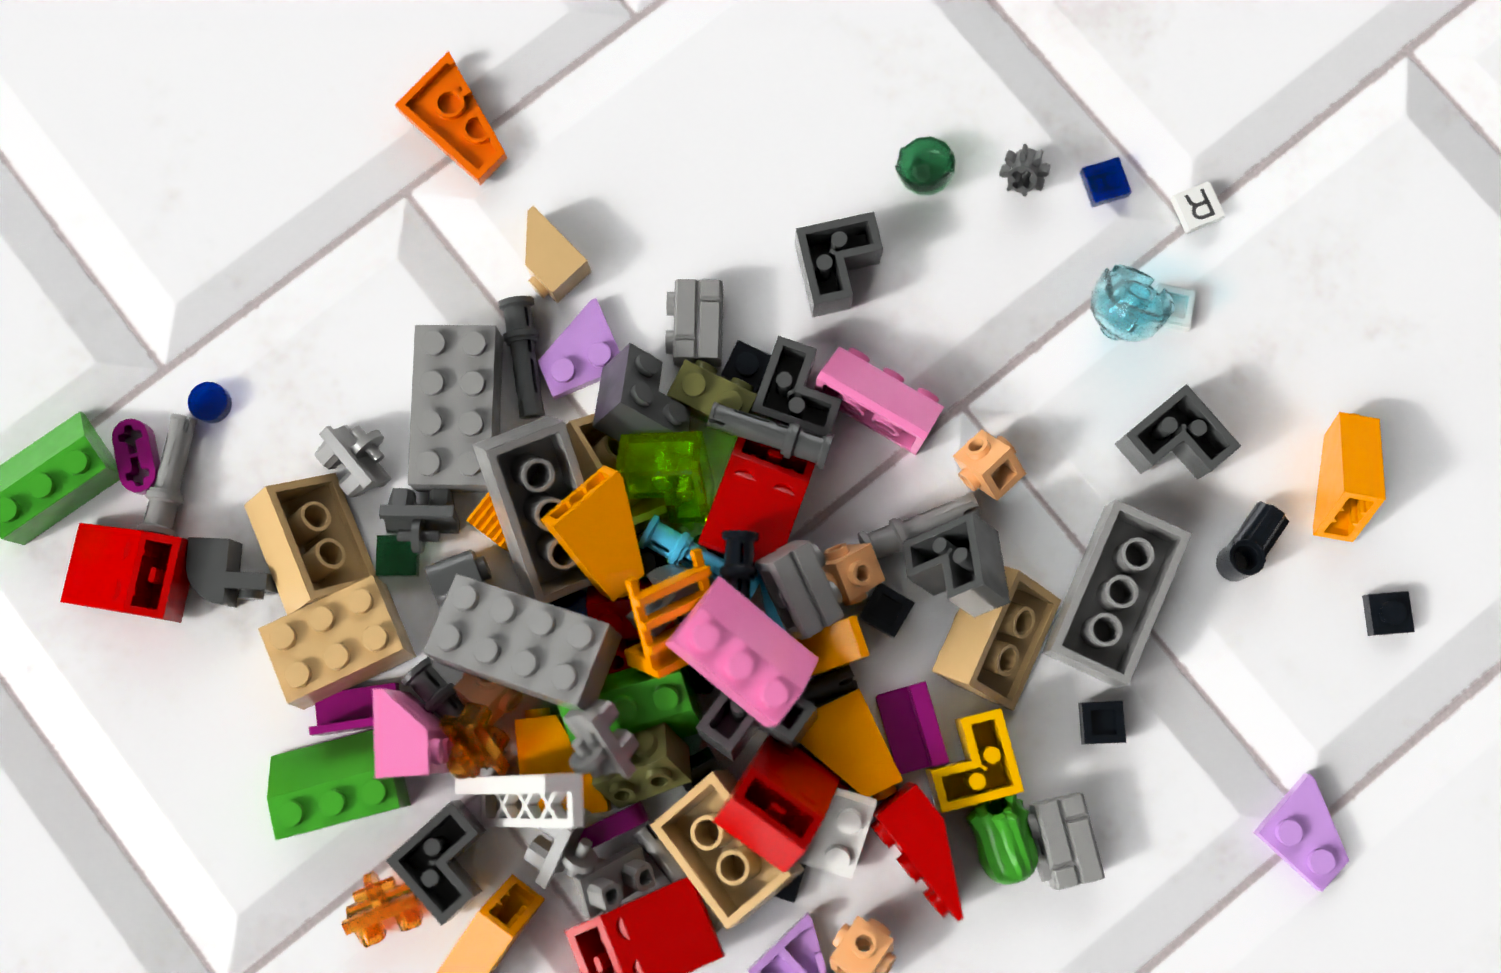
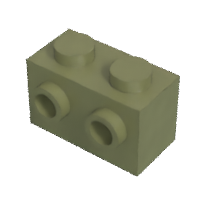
(700, 387)
(660, 765)

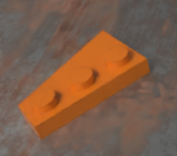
(452, 119)

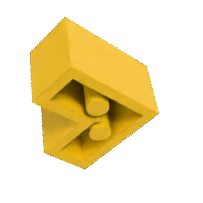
(988, 765)

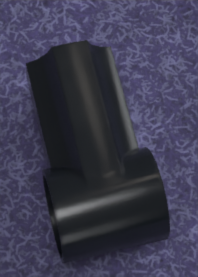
(1253, 541)

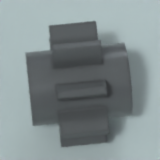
(1024, 170)

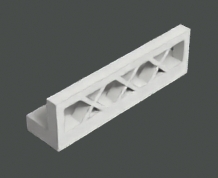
(529, 790)

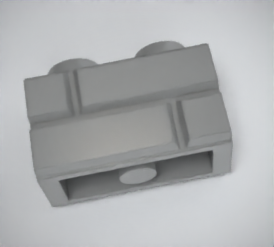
(697, 321)
(800, 588)
(1065, 841)

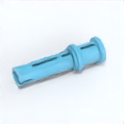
(677, 548)

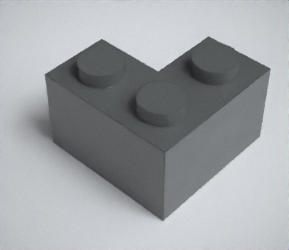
(829, 252)
(784, 390)
(632, 400)
(1186, 429)
(963, 561)
(730, 727)
(430, 864)

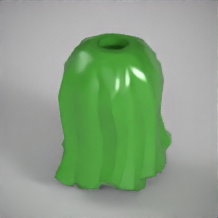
(1004, 840)

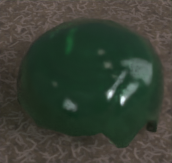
(925, 165)

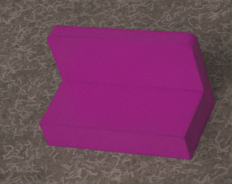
(347, 711)
(912, 728)

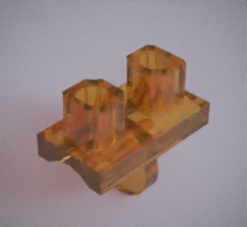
(474, 742)
(378, 902)

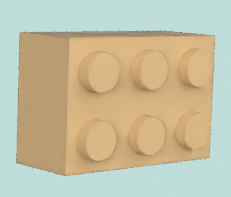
(336, 642)
(719, 866)

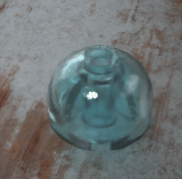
(1128, 304)

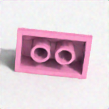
(879, 398)
(744, 653)
(407, 736)

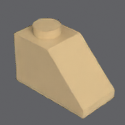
(551, 259)

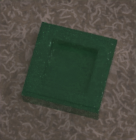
(395, 558)

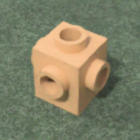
(989, 464)
(853, 570)
(494, 696)
(863, 936)

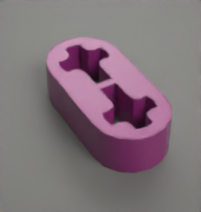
(128, 459)
(615, 824)

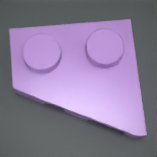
(1305, 834)

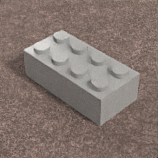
(453, 404)
(526, 478)
(1117, 593)
(523, 643)

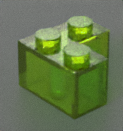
(669, 468)

